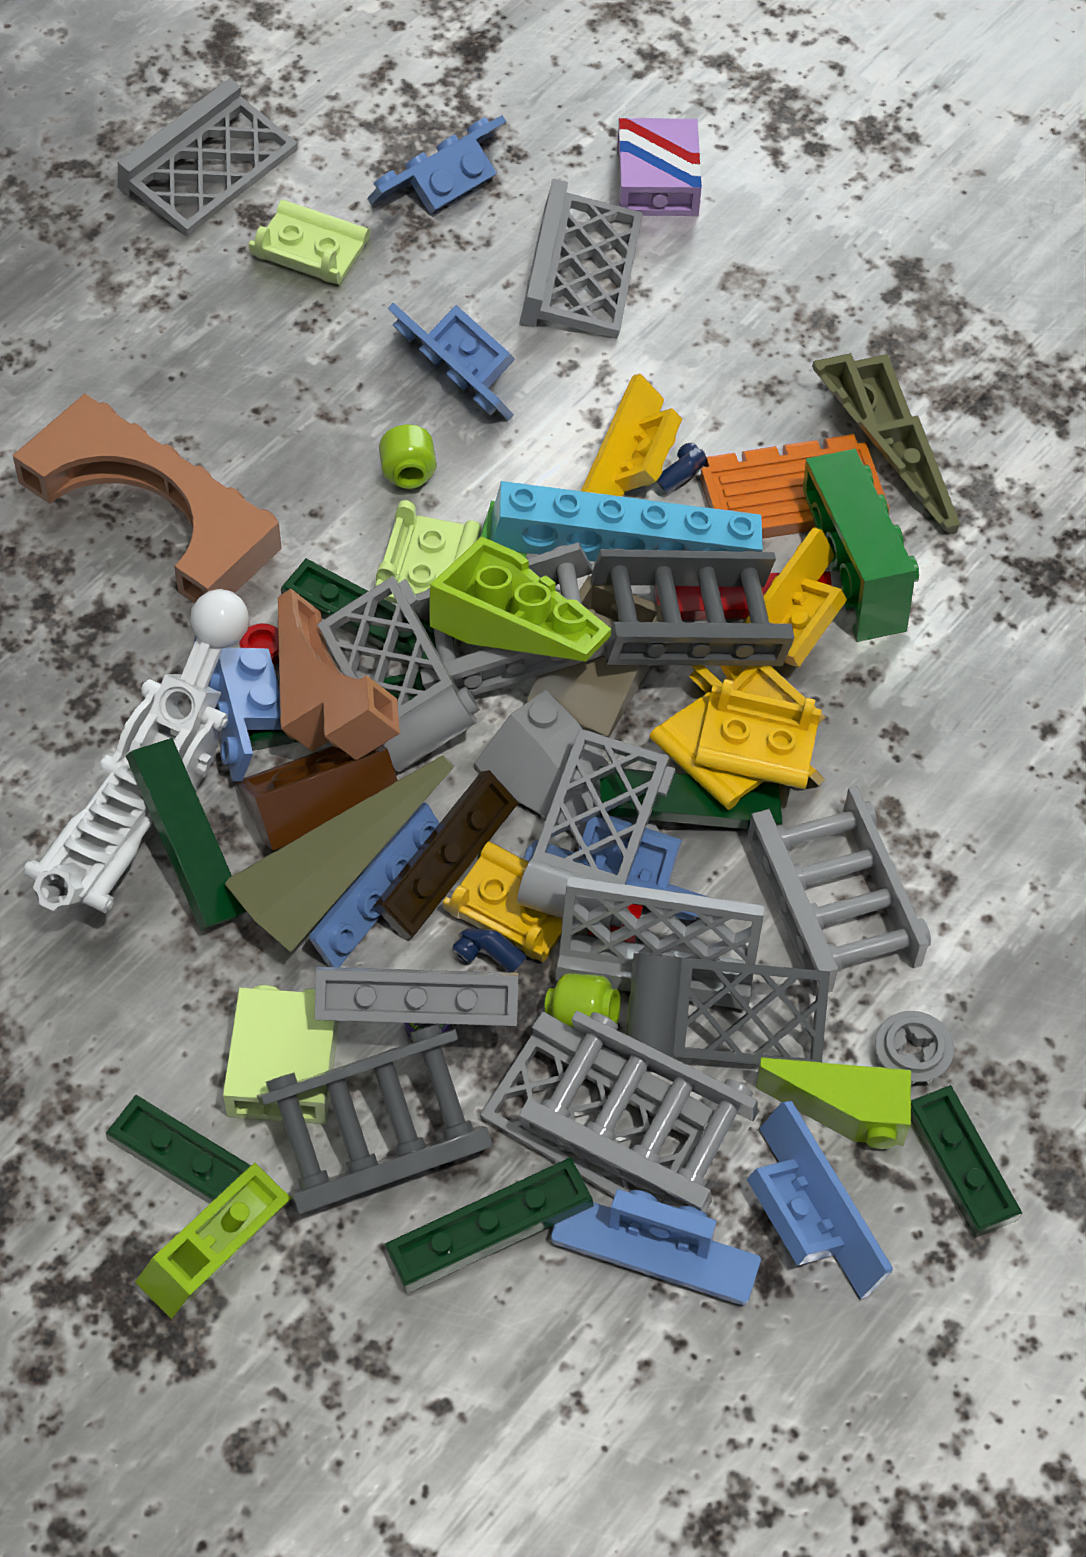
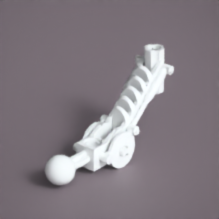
(108, 832)

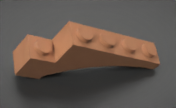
(317, 698)

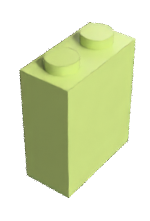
(272, 1038)

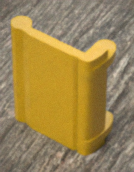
(758, 736)
(680, 740)
(490, 902)

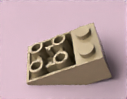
(592, 689)

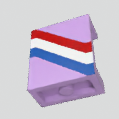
(659, 166)

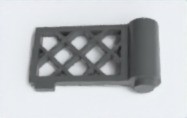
(662, 997)

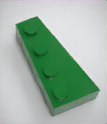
(865, 543)

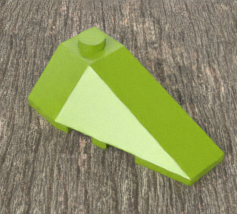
(502, 604)

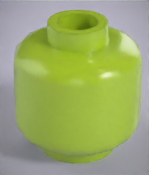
(407, 456)
(582, 993)

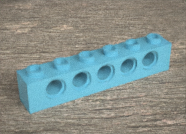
(544, 518)

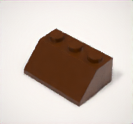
(312, 790)

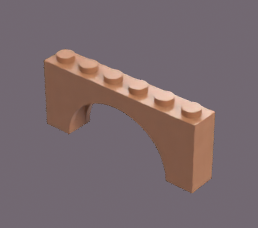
(97, 446)

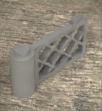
(432, 714)
(547, 874)

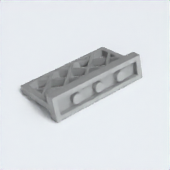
(179, 141)
(548, 262)
(614, 958)
(416, 996)
(561, 1044)

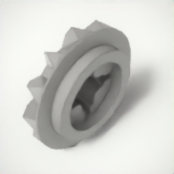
(921, 1030)

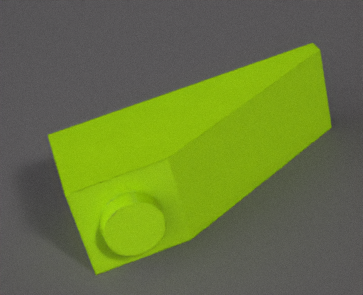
(849, 1099)
(211, 1240)

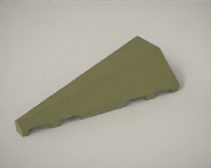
(878, 406)
(306, 877)

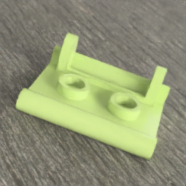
(310, 242)
(423, 547)

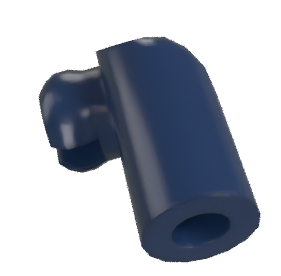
(689, 463)
(489, 943)

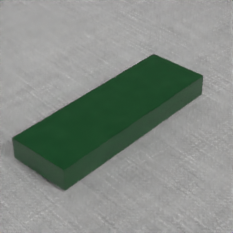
(175, 1150)
(963, 1162)

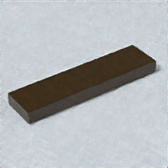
(446, 854)

